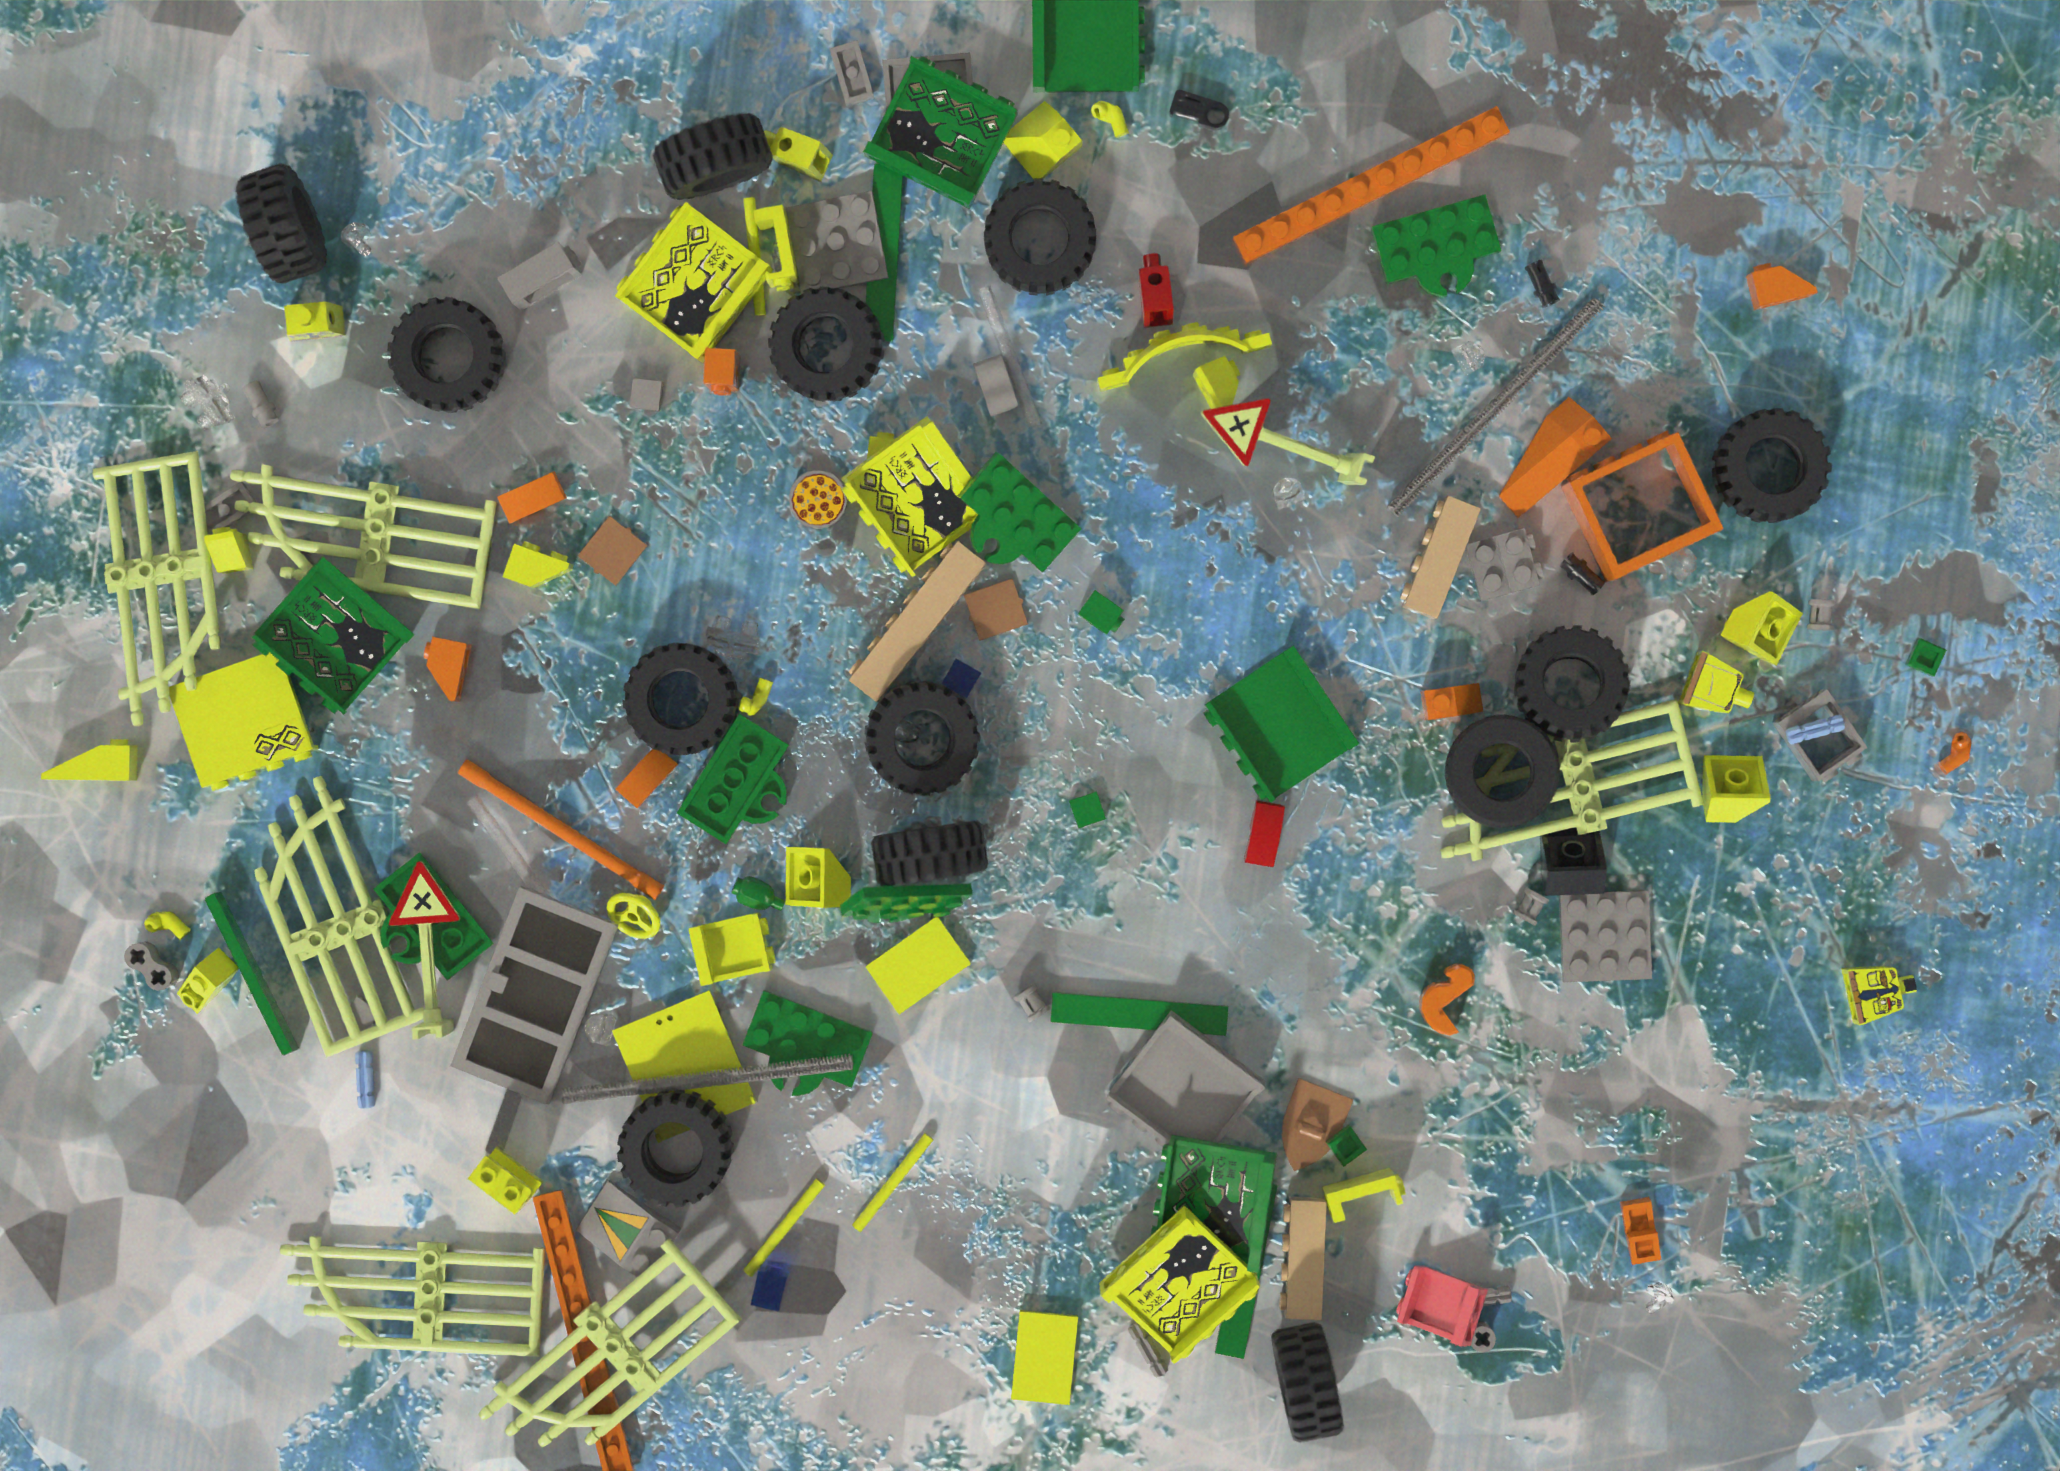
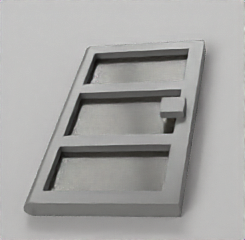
(534, 995)

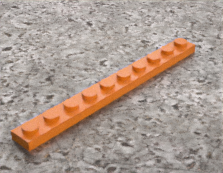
(1371, 185)
(573, 1299)

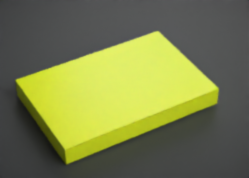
(918, 965)
(1044, 1357)

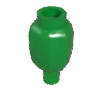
(756, 894)

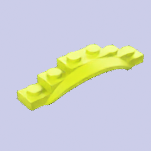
(1190, 335)

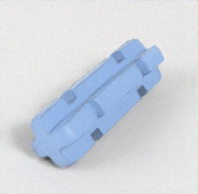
(1815, 729)
(365, 1079)

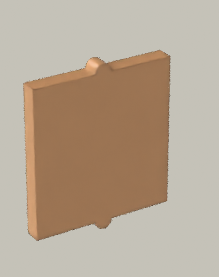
(612, 550)
(995, 609)

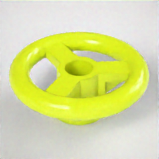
(637, 913)

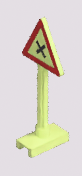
(1242, 427)
(422, 905)

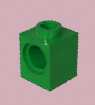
(1102, 613)

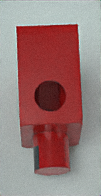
(1155, 292)

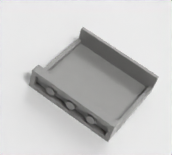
(1184, 1085)

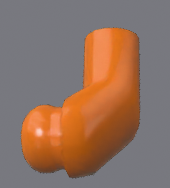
(1959, 753)

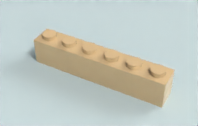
(917, 621)

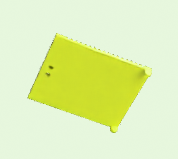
(684, 1041)

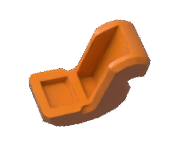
(1442, 993)

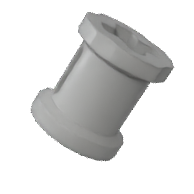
(1821, 615)
(1522, 910)
(1032, 1002)
(1488, 1344)

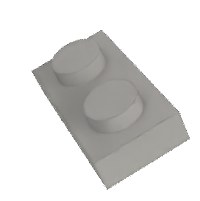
(852, 73)
(221, 510)

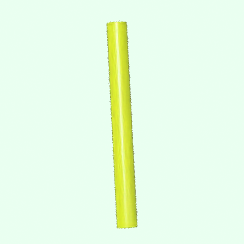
(754, 247)
(892, 1182)
(783, 1228)

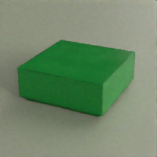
(1925, 657)
(1087, 809)
(1346, 1145)

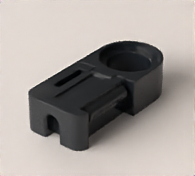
(1196, 109)

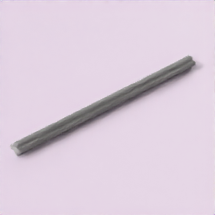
(1495, 406)
(708, 1079)

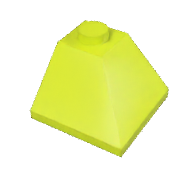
(1042, 141)
(1218, 381)
(1762, 626)
(1733, 787)
(815, 878)

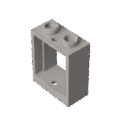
(540, 275)
(1803, 710)

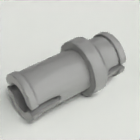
(262, 408)

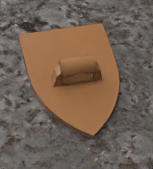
(1310, 1120)

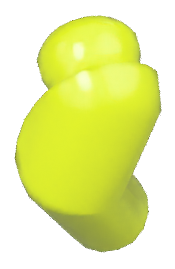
(1111, 114)
(759, 698)
(166, 921)

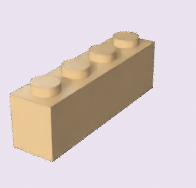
(1440, 558)
(1304, 1258)

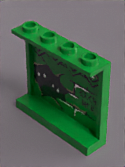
(942, 131)
(331, 636)
(1223, 1188)

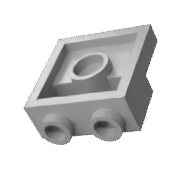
(1504, 564)

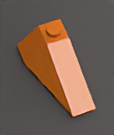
(1559, 448)

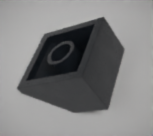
(1572, 863)

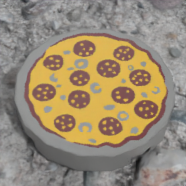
(817, 499)

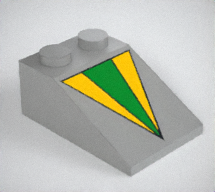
(626, 1229)

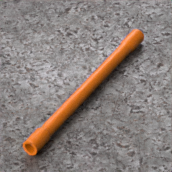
(484, 780)

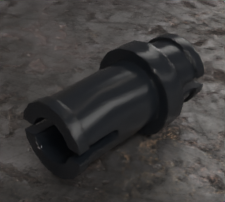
(1543, 286)
(1582, 573)

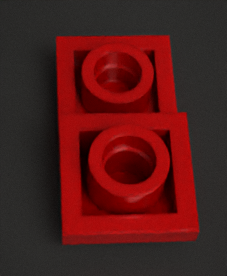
(1264, 833)

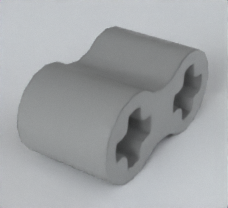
(995, 385)
(151, 966)

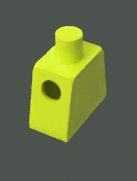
(799, 152)

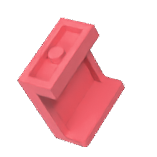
(1441, 1304)

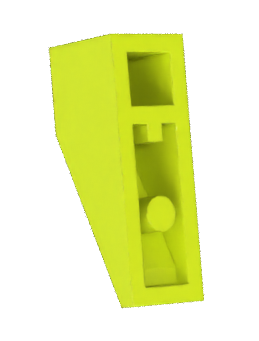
(103, 762)

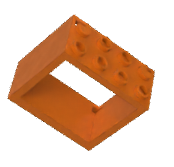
(1591, 528)

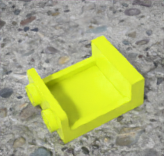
(777, 218)
(731, 948)
(505, 1180)
(1359, 1187)

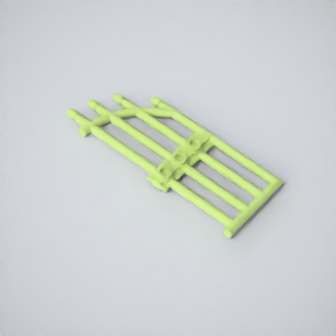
(376, 535)
(158, 570)
(1581, 784)
(334, 932)
(429, 1296)
(620, 1351)

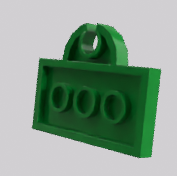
(1437, 244)
(1015, 515)
(737, 781)
(905, 901)
(453, 942)
(799, 1033)

